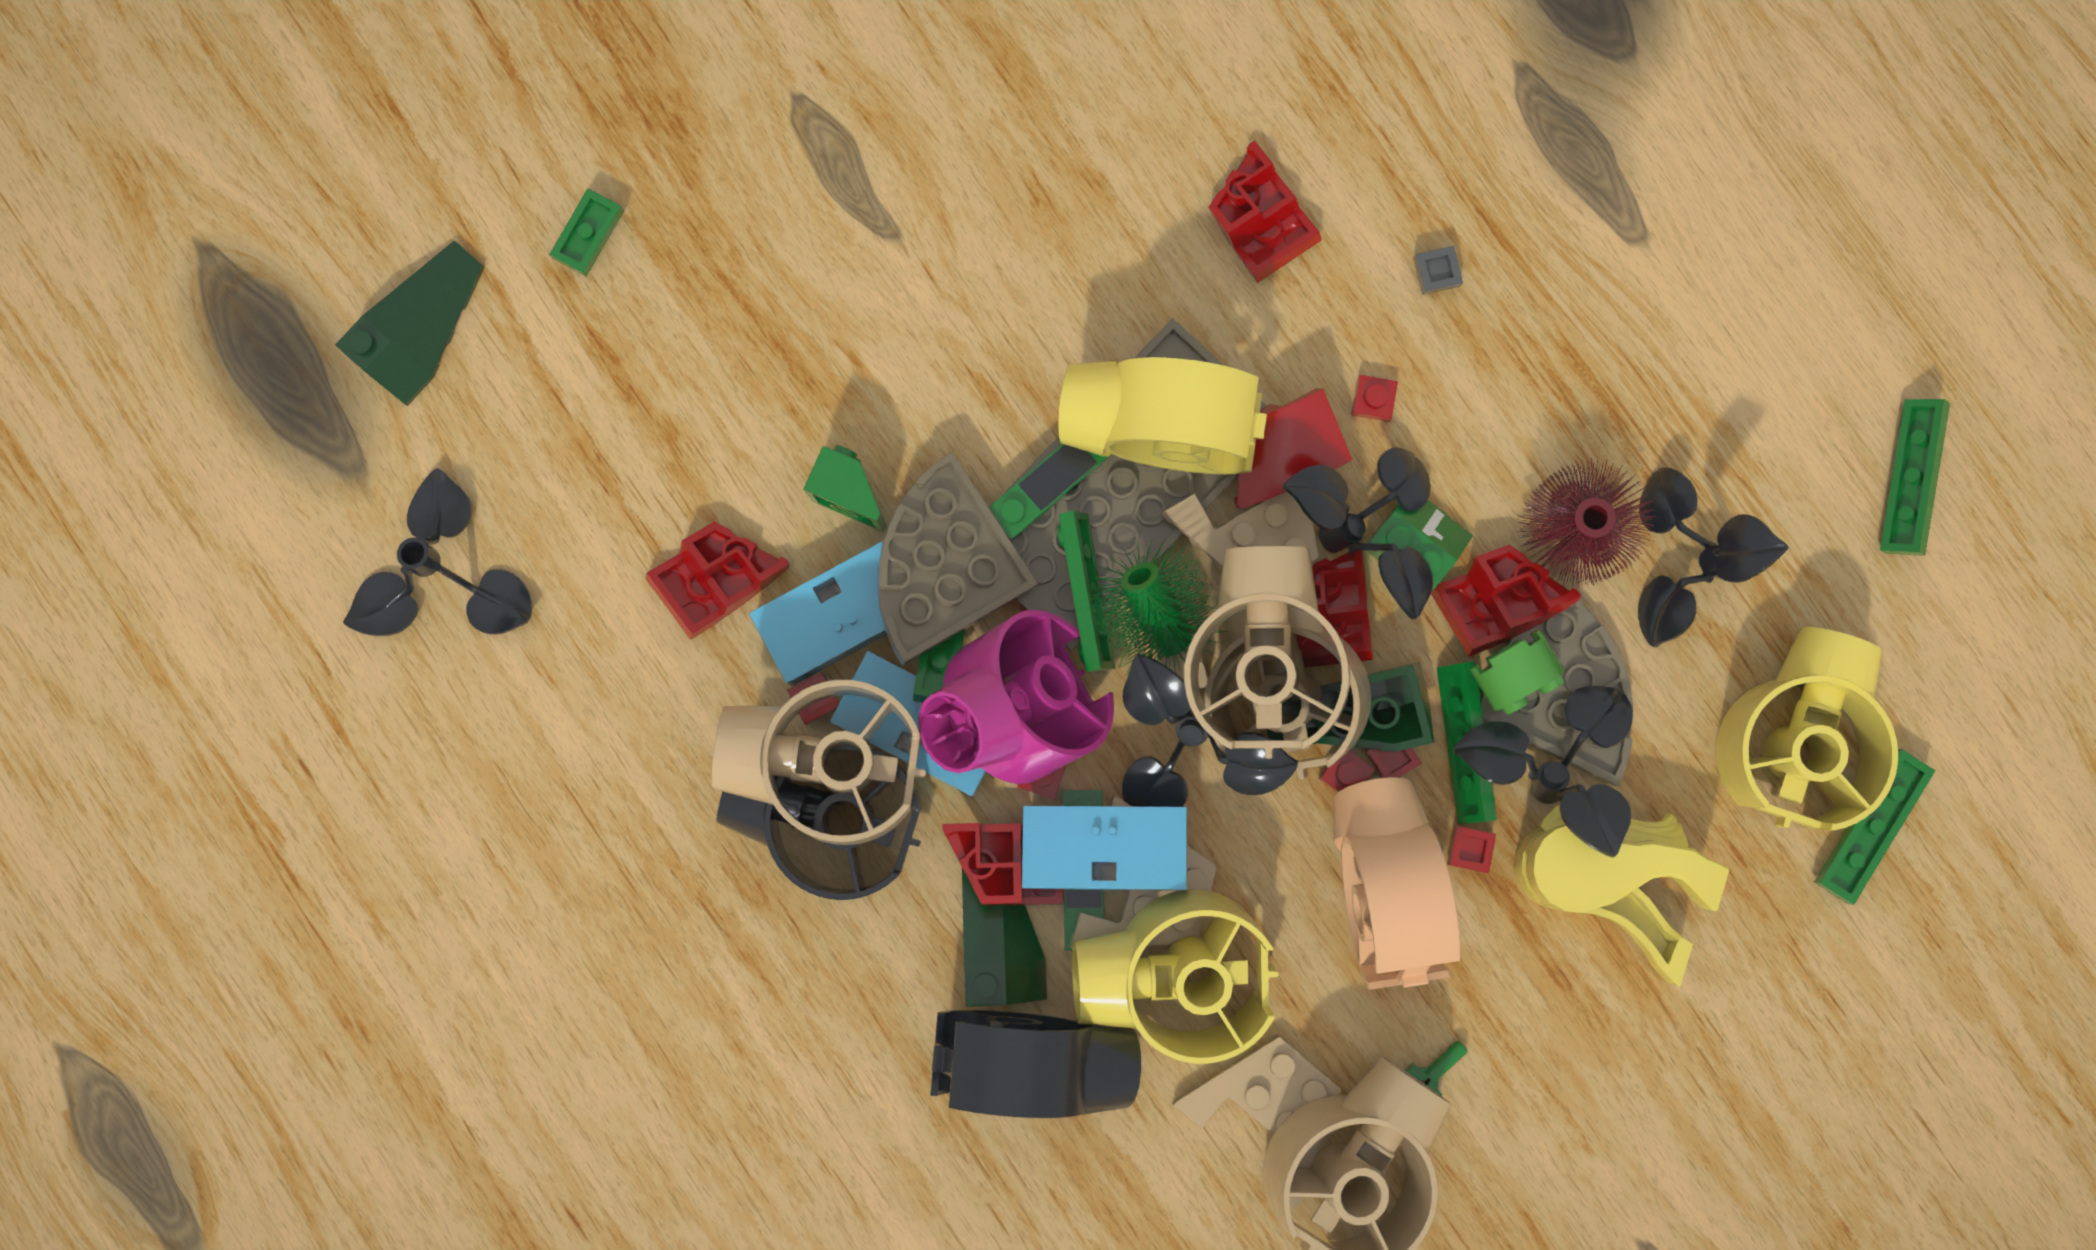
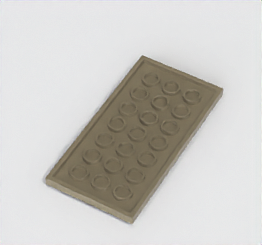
(1121, 504)

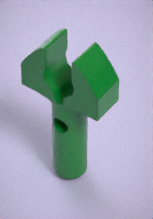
(1439, 1066)

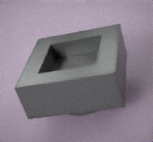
(1438, 270)

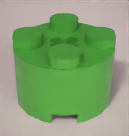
(1518, 672)

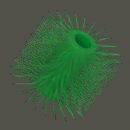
(1154, 607)

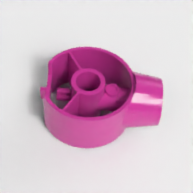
(1014, 703)

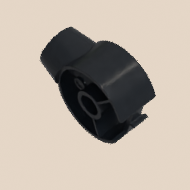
(812, 809)
(1033, 1064)

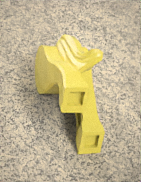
(1573, 877)

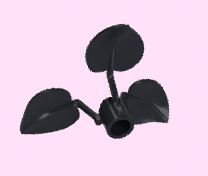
(1322, 498)
(1742, 552)
(383, 599)
(1159, 694)
(1596, 815)

